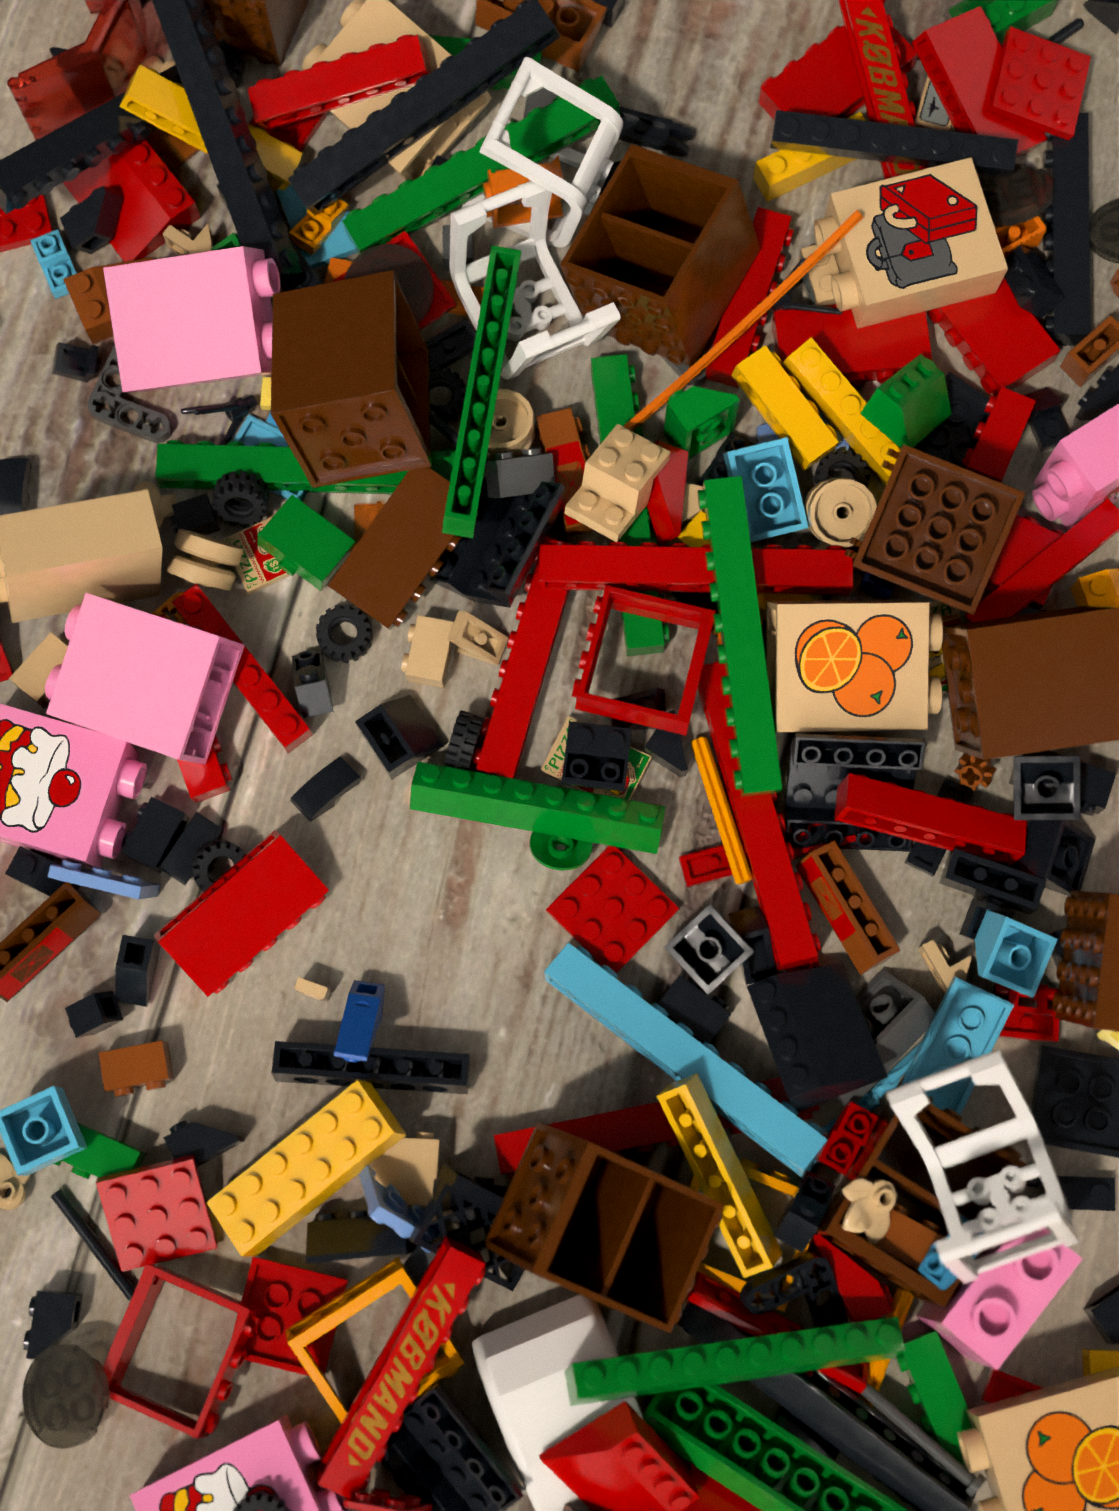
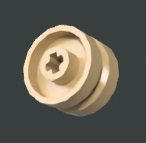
(512, 425)
(823, 504)
(204, 562)

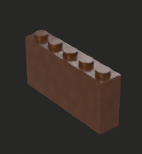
(398, 550)

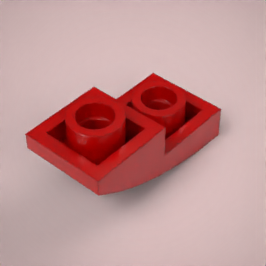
(846, 1137)

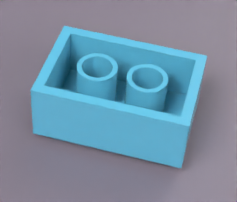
(769, 488)

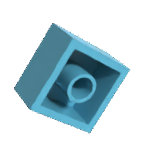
(40, 1131)

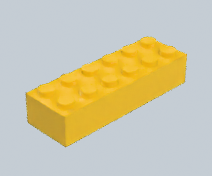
(306, 1168)

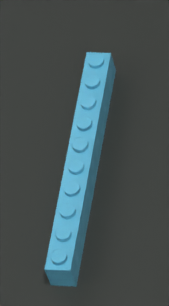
(681, 1055)

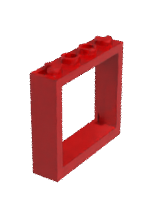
(656, 609)
(131, 1331)

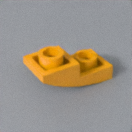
(314, 230)

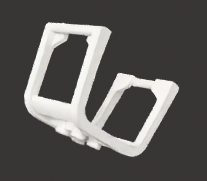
(592, 166)
(540, 346)
(1010, 1217)

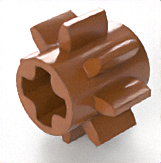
(975, 771)

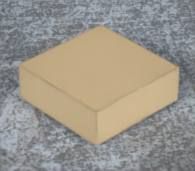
(312, 989)

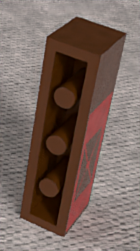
(43, 937)

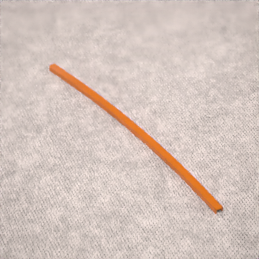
(751, 318)

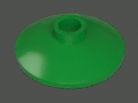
(559, 852)

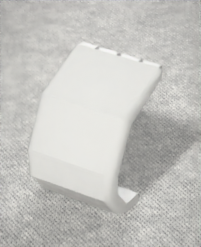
(528, 1388)

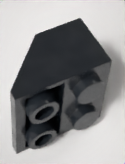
(398, 735)
(596, 756)

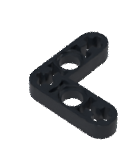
(802, 1283)

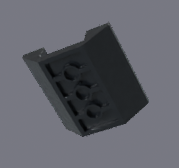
(503, 545)
(818, 768)
(448, 1459)

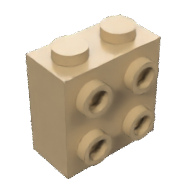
(411, 1167)

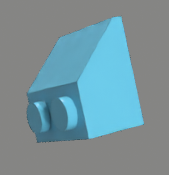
(1012, 953)

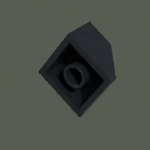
(1046, 787)
(1056, 853)
(709, 949)

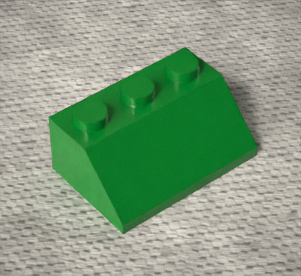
(1008, 13)
(910, 403)
(699, 418)

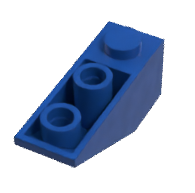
(360, 1021)

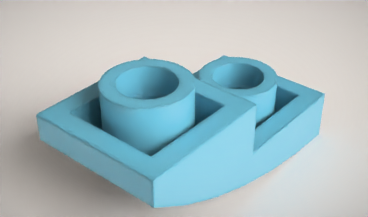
(54, 261)

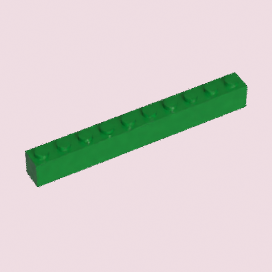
(463, 176)
(481, 393)
(615, 406)
(203, 463)
(741, 636)
(733, 1361)

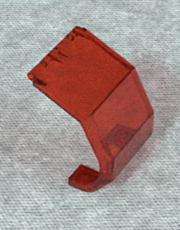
(87, 73)

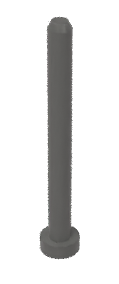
(924, 1440)

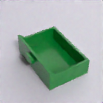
(305, 543)

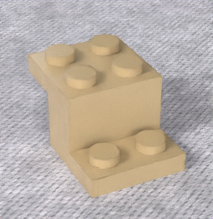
(617, 482)

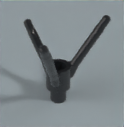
(786, 303)
(234, 410)

